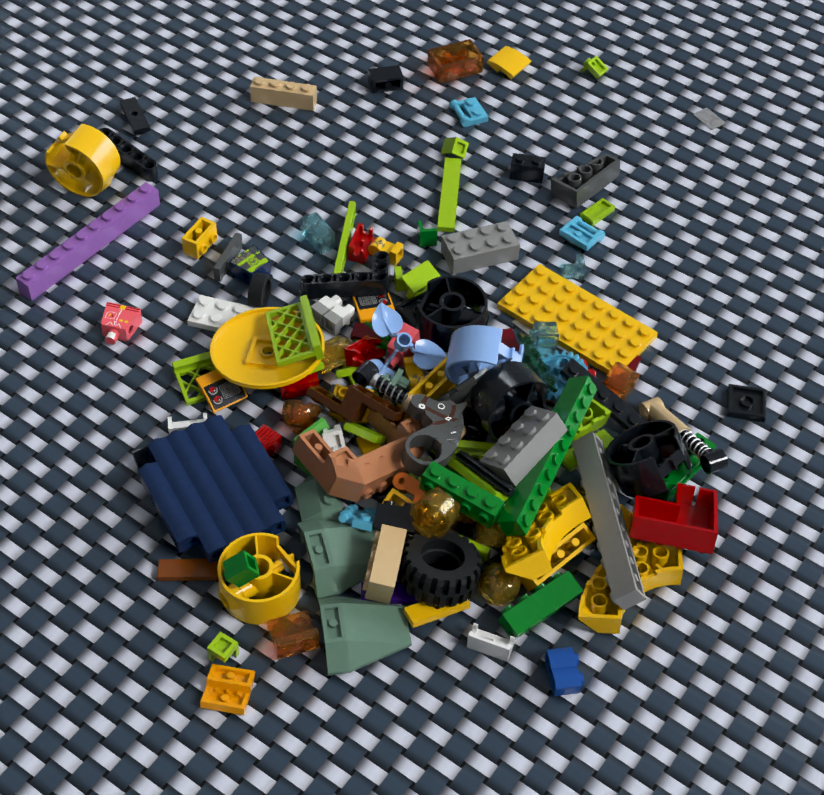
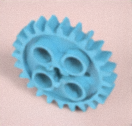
(555, 364)

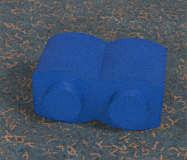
(563, 671)

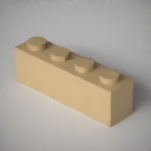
(283, 93)

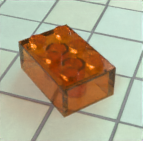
(455, 60)

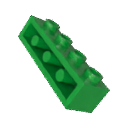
(683, 475)
(472, 499)
(540, 605)

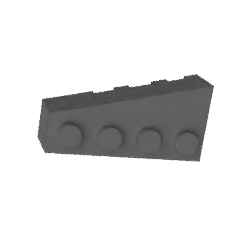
(586, 181)

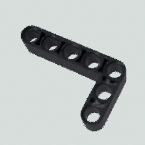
(133, 157)
(350, 284)

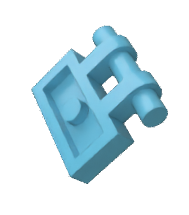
(359, 519)

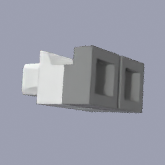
(331, 315)

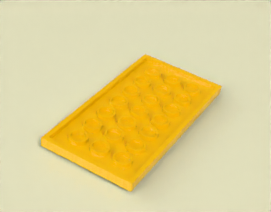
(583, 320)

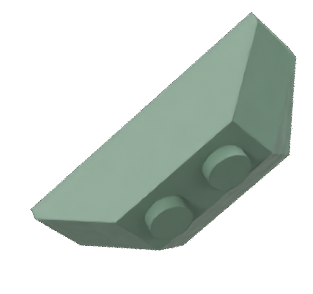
(315, 502)

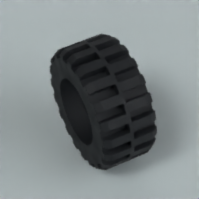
(436, 585)

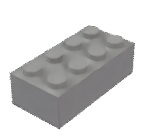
(480, 247)
(524, 444)

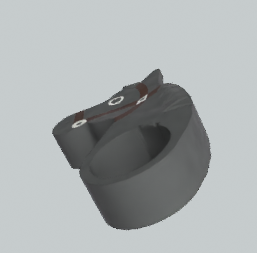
(441, 431)

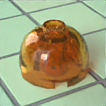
(298, 415)

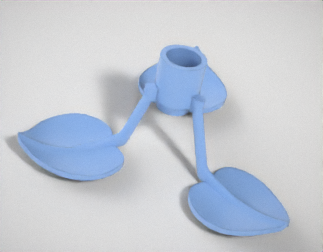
(388, 322)

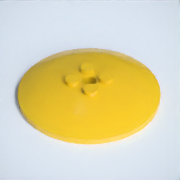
(241, 350)

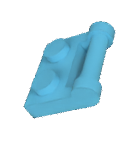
(472, 109)
(581, 233)

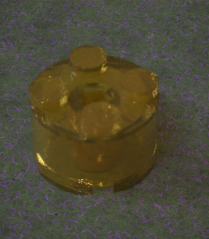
(434, 513)

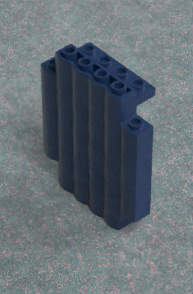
(214, 486)

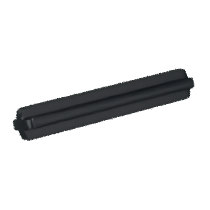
(486, 474)

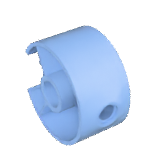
(477, 348)

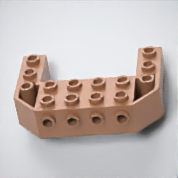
(358, 477)

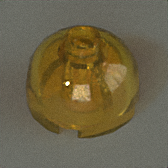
(498, 585)

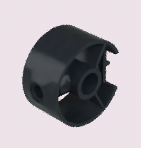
(452, 295)
(506, 393)
(645, 456)

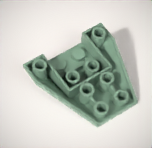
(336, 554)
(360, 632)

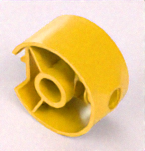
(83, 161)
(255, 600)

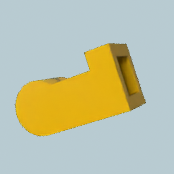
(394, 250)
(412, 372)

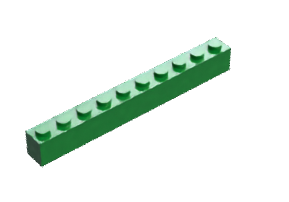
(531, 490)

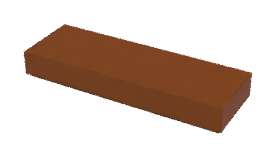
(187, 570)

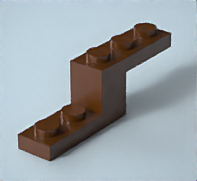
(355, 403)

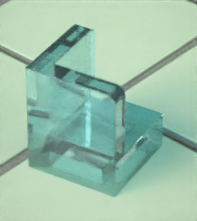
(575, 270)

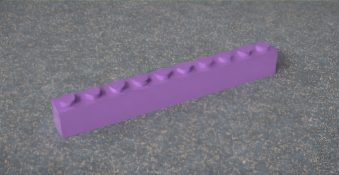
(87, 241)

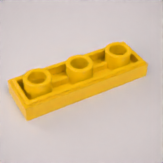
(420, 613)

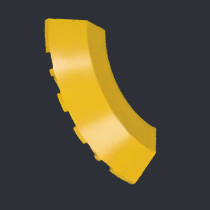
(531, 554)
(657, 567)

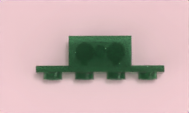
(532, 359)

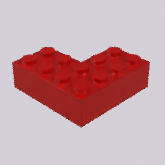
(678, 521)

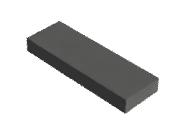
(231, 251)

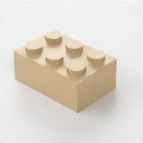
(384, 563)

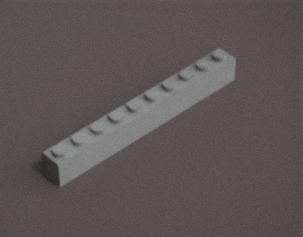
(608, 522)

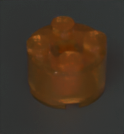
(621, 380)

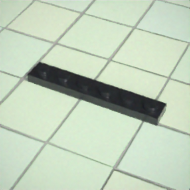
(621, 411)

